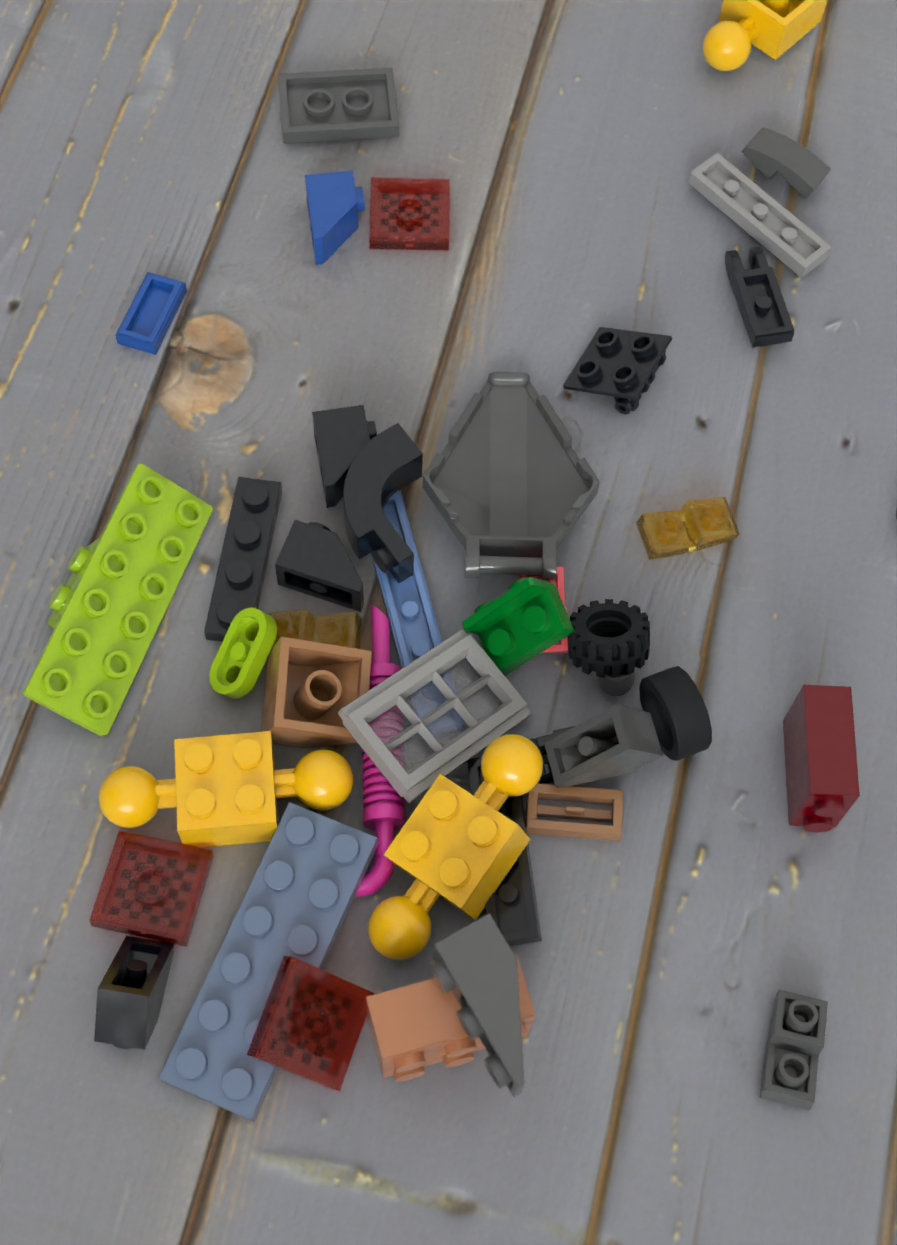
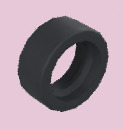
(676, 712)

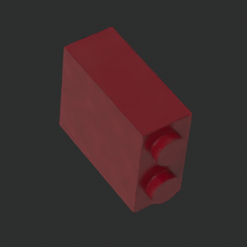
(820, 757)

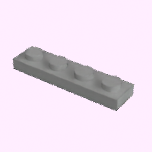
(759, 215)

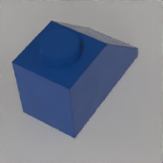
(332, 210)

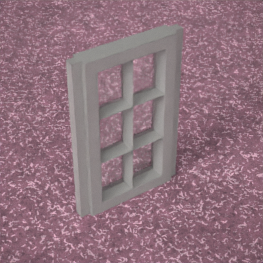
(434, 714)

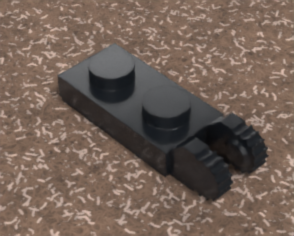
(759, 299)

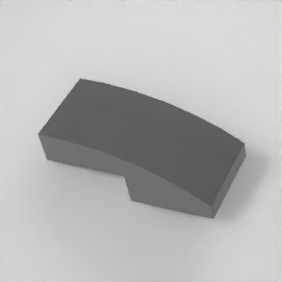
(775, 152)
(793, 1049)

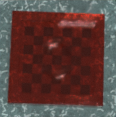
(409, 214)
(152, 888)
(310, 1023)

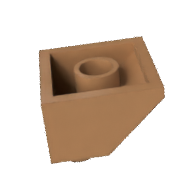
(308, 688)

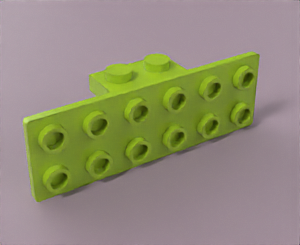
(116, 600)

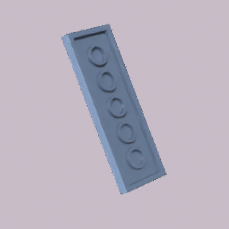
(287, 911)

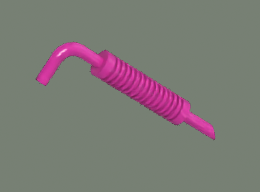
(381, 803)

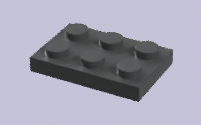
(338, 105)

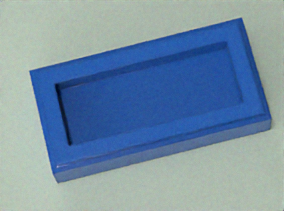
(151, 313)

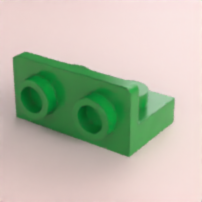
(520, 623)

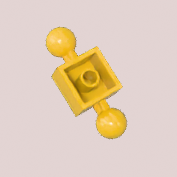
(766, 24)
(225, 789)
(456, 847)

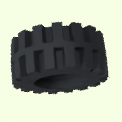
(609, 638)

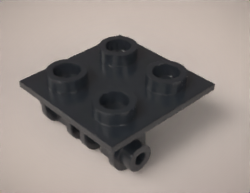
(619, 365)

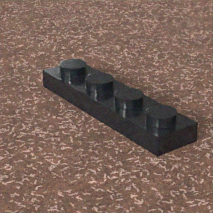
(243, 553)
(514, 901)

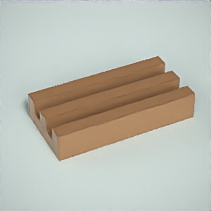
(573, 829)

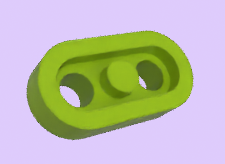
(243, 653)

